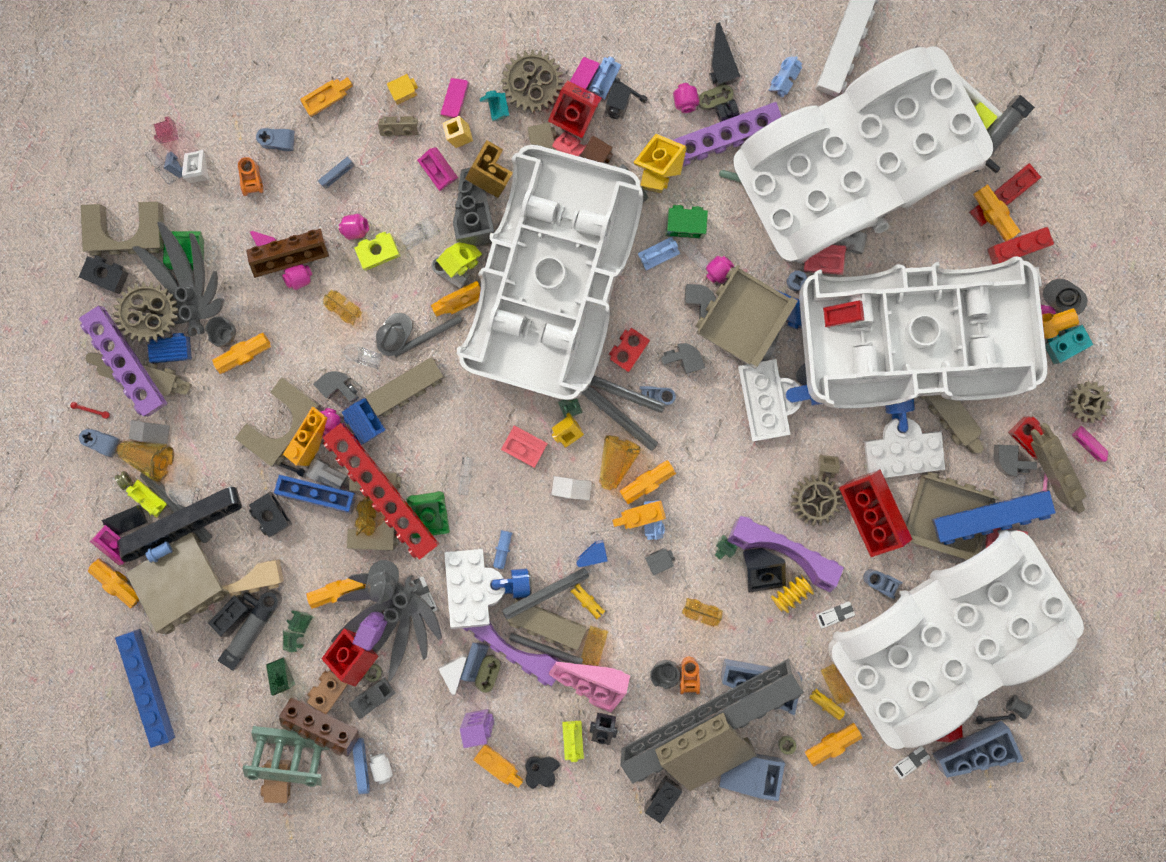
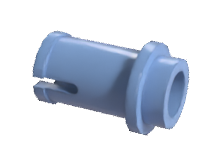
(158, 552)

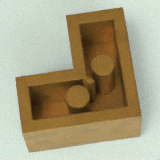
(487, 173)

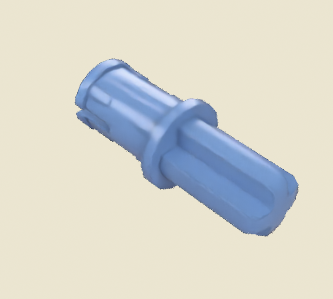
(502, 549)

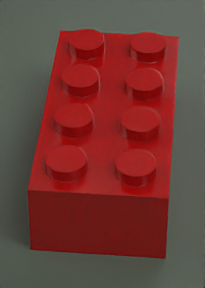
(875, 513)

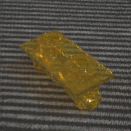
(334, 302)
(365, 513)
(711, 614)
(594, 646)
(836, 685)

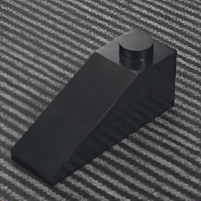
(723, 65)

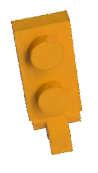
(325, 96)
(458, 300)
(641, 515)
(498, 766)

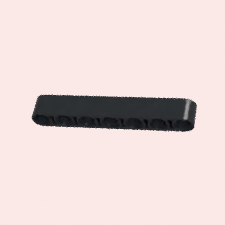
(179, 523)

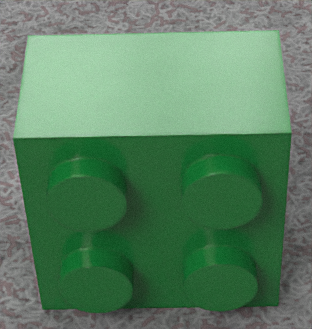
(686, 222)

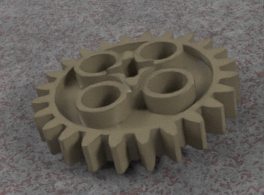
(517, 73)
(150, 296)

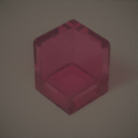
(166, 131)

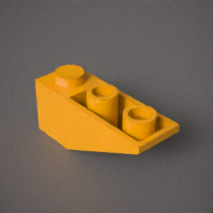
(307, 439)

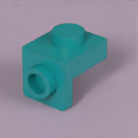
(497, 104)

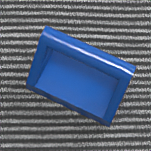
(592, 555)

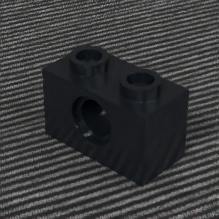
(618, 101)
(92, 272)
(280, 519)
(662, 799)

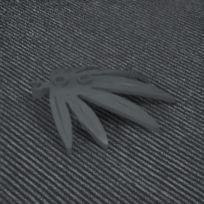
(188, 292)
(398, 608)

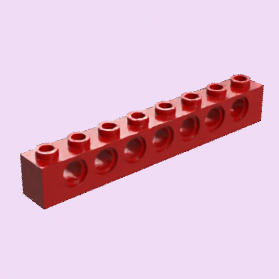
(332, 441)

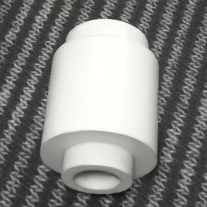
(380, 768)

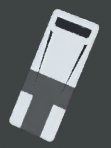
(423, 592)
(835, 614)
(911, 762)

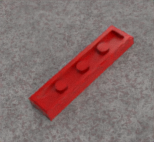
(1010, 190)

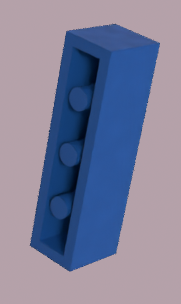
(315, 494)

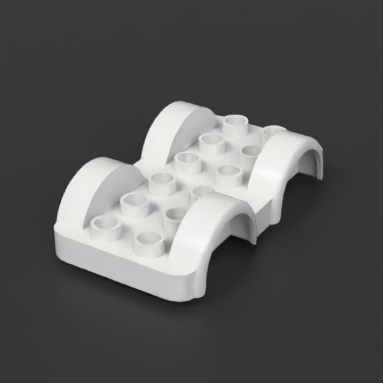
(862, 153)
(553, 272)
(925, 335)
(958, 641)

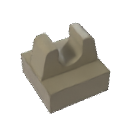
(828, 464)

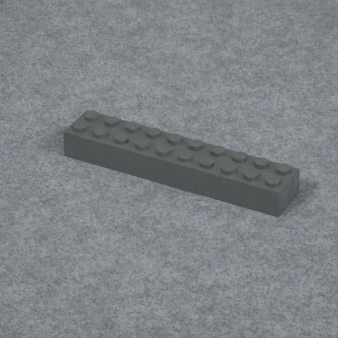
(740, 705)

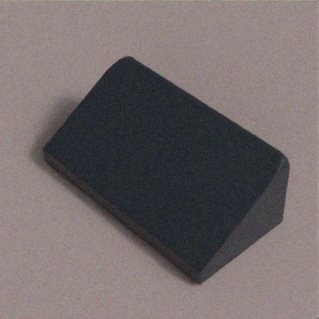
(126, 520)

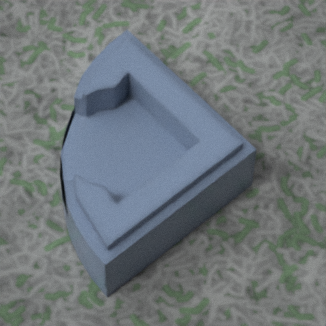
(172, 165)

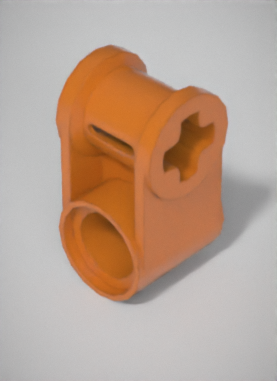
(251, 180)
(689, 679)

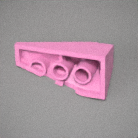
(600, 684)

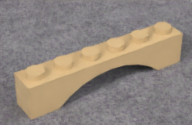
(263, 574)

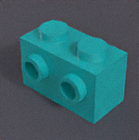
(1068, 344)

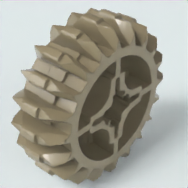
(815, 491)

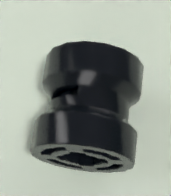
(727, 110)

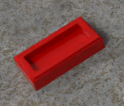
(843, 314)

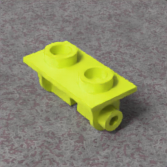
(146, 498)
(573, 740)

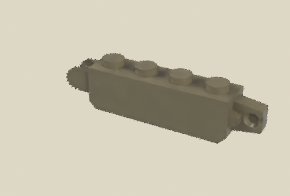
(165, 380)
(957, 421)
(1058, 468)

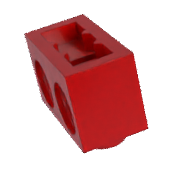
(632, 352)
(1025, 440)

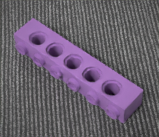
(749, 119)
(90, 324)

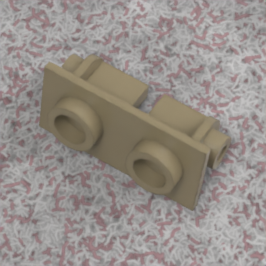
(390, 127)

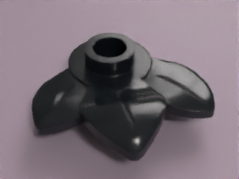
(543, 773)

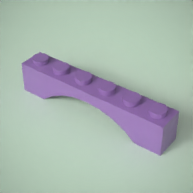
(821, 571)
(531, 663)

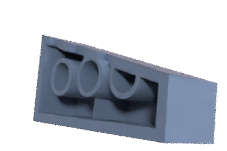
(737, 672)
(979, 751)

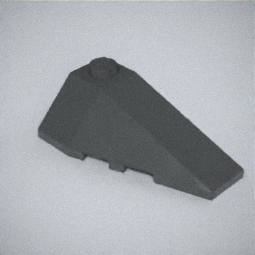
(472, 214)

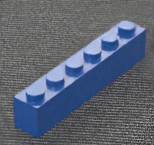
(994, 516)
(145, 688)

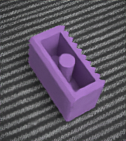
(370, 630)

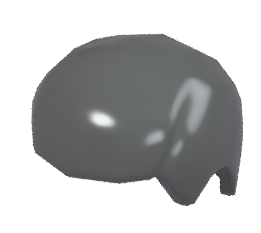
(220, 331)
(665, 674)

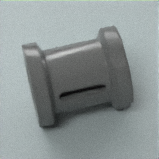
(1019, 706)

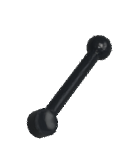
(642, 98)
(300, 471)
(979, 720)

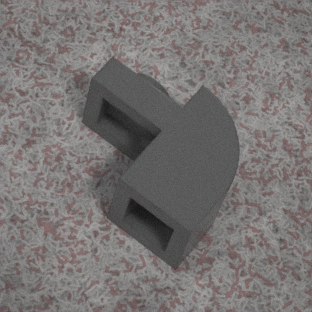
(698, 295)
(689, 356)
(332, 382)
(1007, 460)
(371, 698)

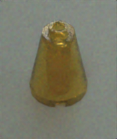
(147, 458)
(616, 460)

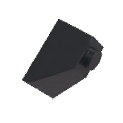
(763, 570)

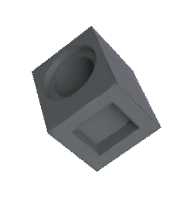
(660, 560)

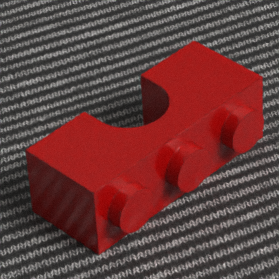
(1021, 246)

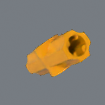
(996, 213)
(1054, 323)
(241, 353)
(647, 482)
(114, 582)
(332, 592)
(833, 744)

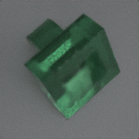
(570, 406)
(725, 547)
(299, 621)
(290, 641)

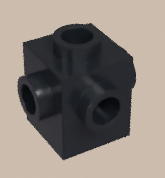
(603, 728)

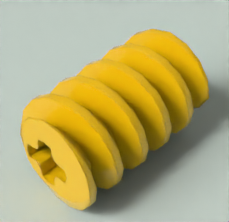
(793, 594)

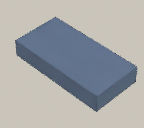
(336, 172)
(473, 662)

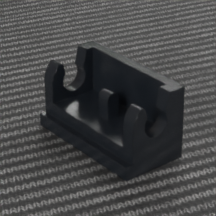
(230, 616)

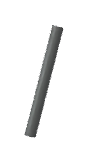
(430, 334)
(546, 649)

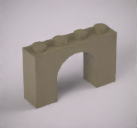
(98, 241)
(272, 449)
(384, 537)

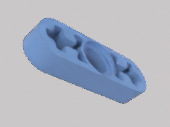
(361, 767)

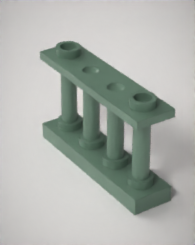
(281, 738)

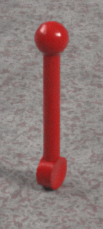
(105, 414)

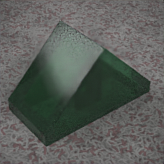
(279, 676)

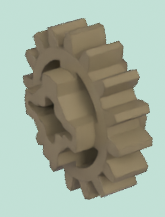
(1094, 408)

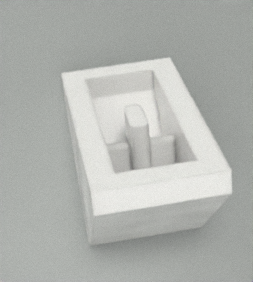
(195, 167)
(571, 488)
(452, 672)

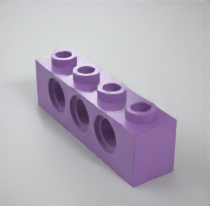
(476, 728)

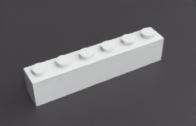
(845, 46)

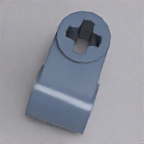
(279, 139)
(656, 393)
(102, 442)
(885, 584)

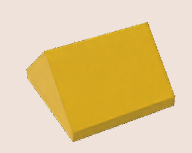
(662, 157)

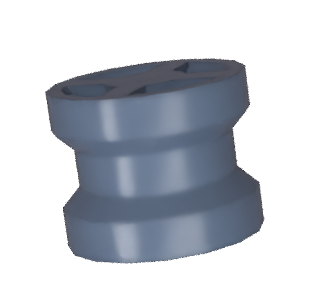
(793, 281)

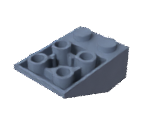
(756, 777)

